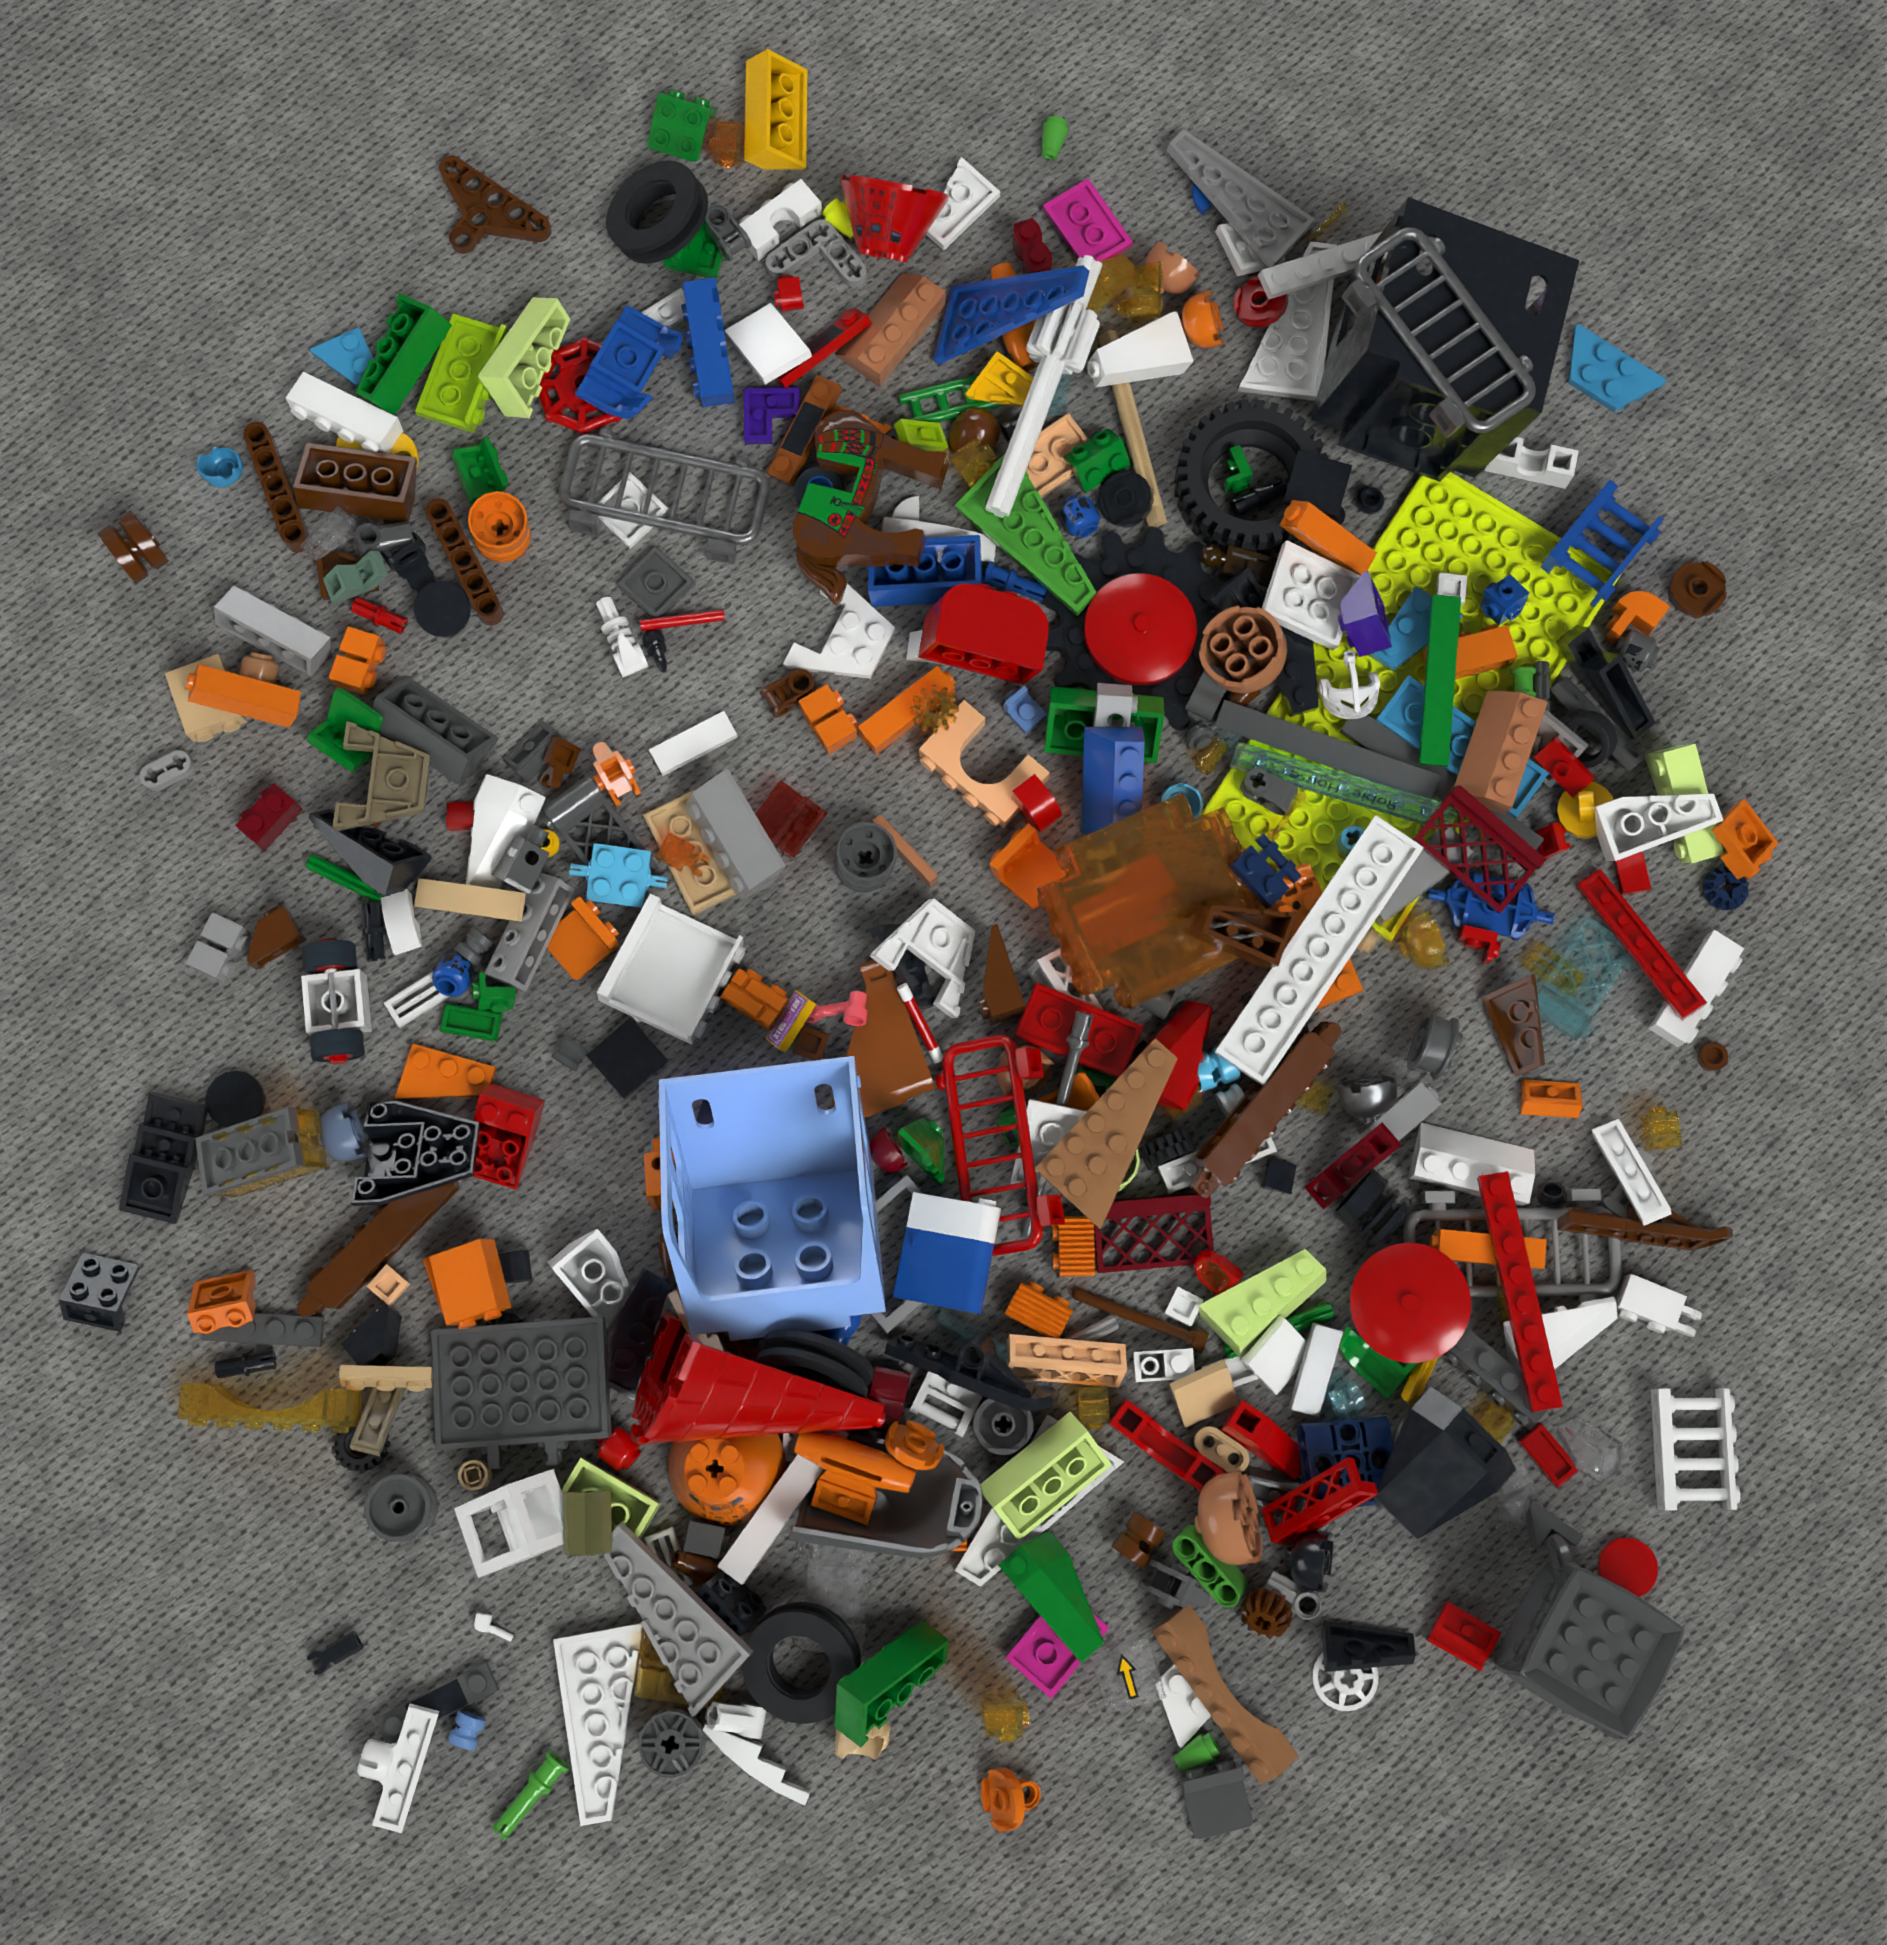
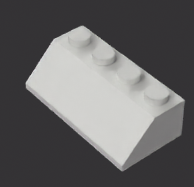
(1458, 1158)

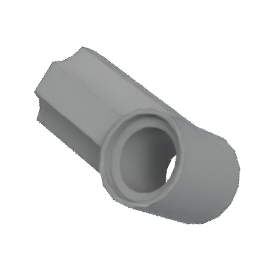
(1293, 1593)

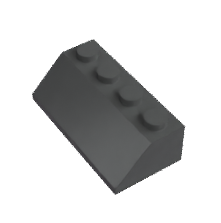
(434, 727)

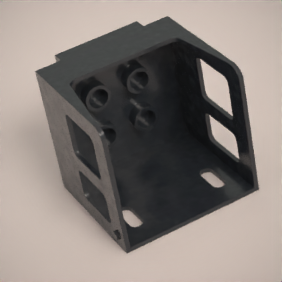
(1381, 391)

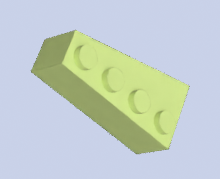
(1679, 772)

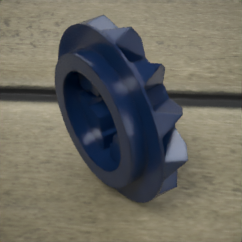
(1720, 898)

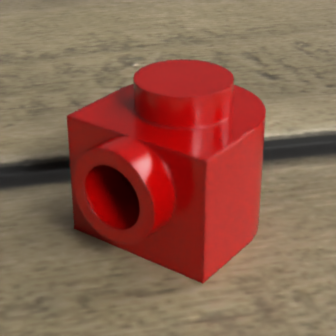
(789, 293)

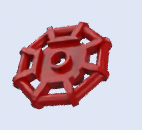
(565, 384)

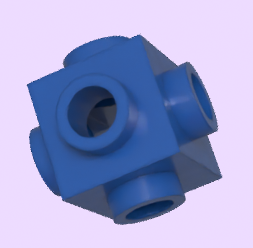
(1504, 600)

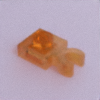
(678, 853)

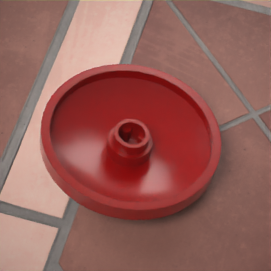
(1140, 629)
(1410, 1302)

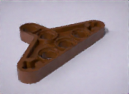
(497, 216)

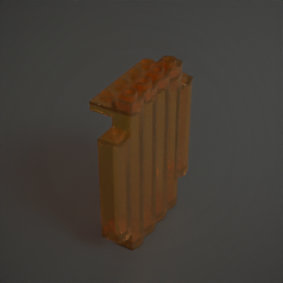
(1134, 898)

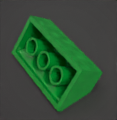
(1075, 708)

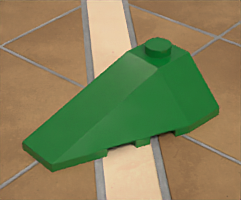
(925, 1147)
(1051, 1585)

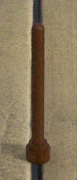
(1195, 1338)

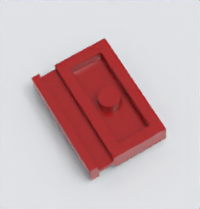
(1463, 1636)

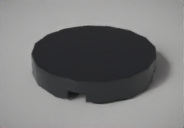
(1126, 499)
(442, 609)
(235, 1098)

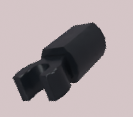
(337, 1651)

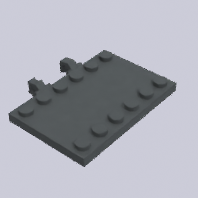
(521, 1386)

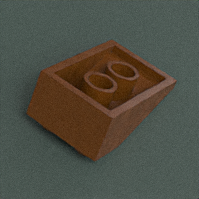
(1000, 992)

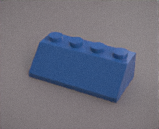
(941, 567)
(1111, 775)

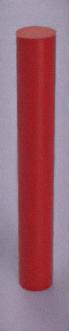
(681, 620)

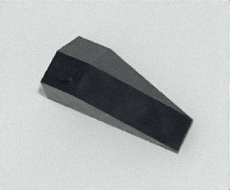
(374, 859)

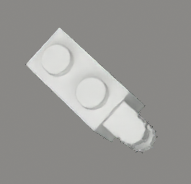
(1654, 1305)

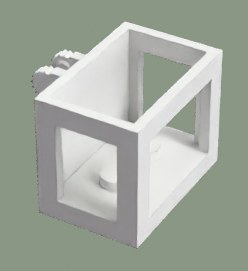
(529, 1518)

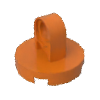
(914, 1445)
(1005, 1800)

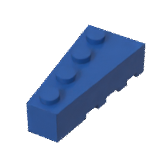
(708, 343)

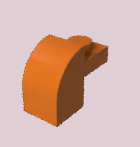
(1638, 609)

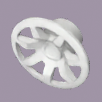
(1347, 1683)

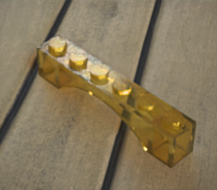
(214, 1403)

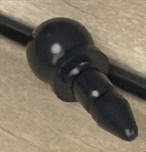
(655, 645)

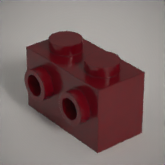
(268, 816)

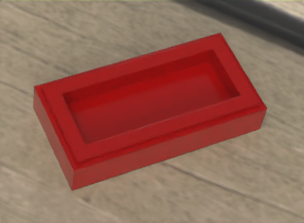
(1548, 1455)

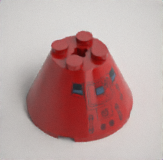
(889, 215)

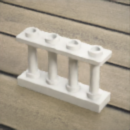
(1668, 1464)

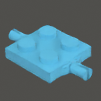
(618, 875)

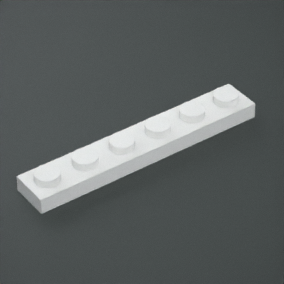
(1315, 267)

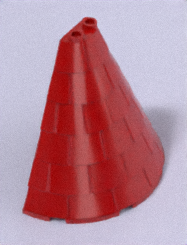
(716, 1395)

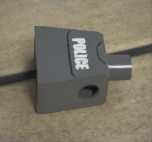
(520, 871)

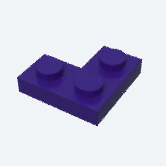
(762, 406)

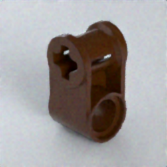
(786, 692)

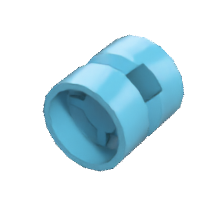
(1214, 1070)

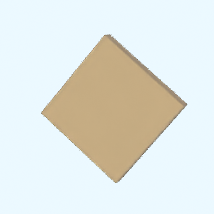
(1204, 1393)

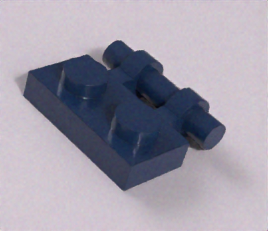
(1259, 876)

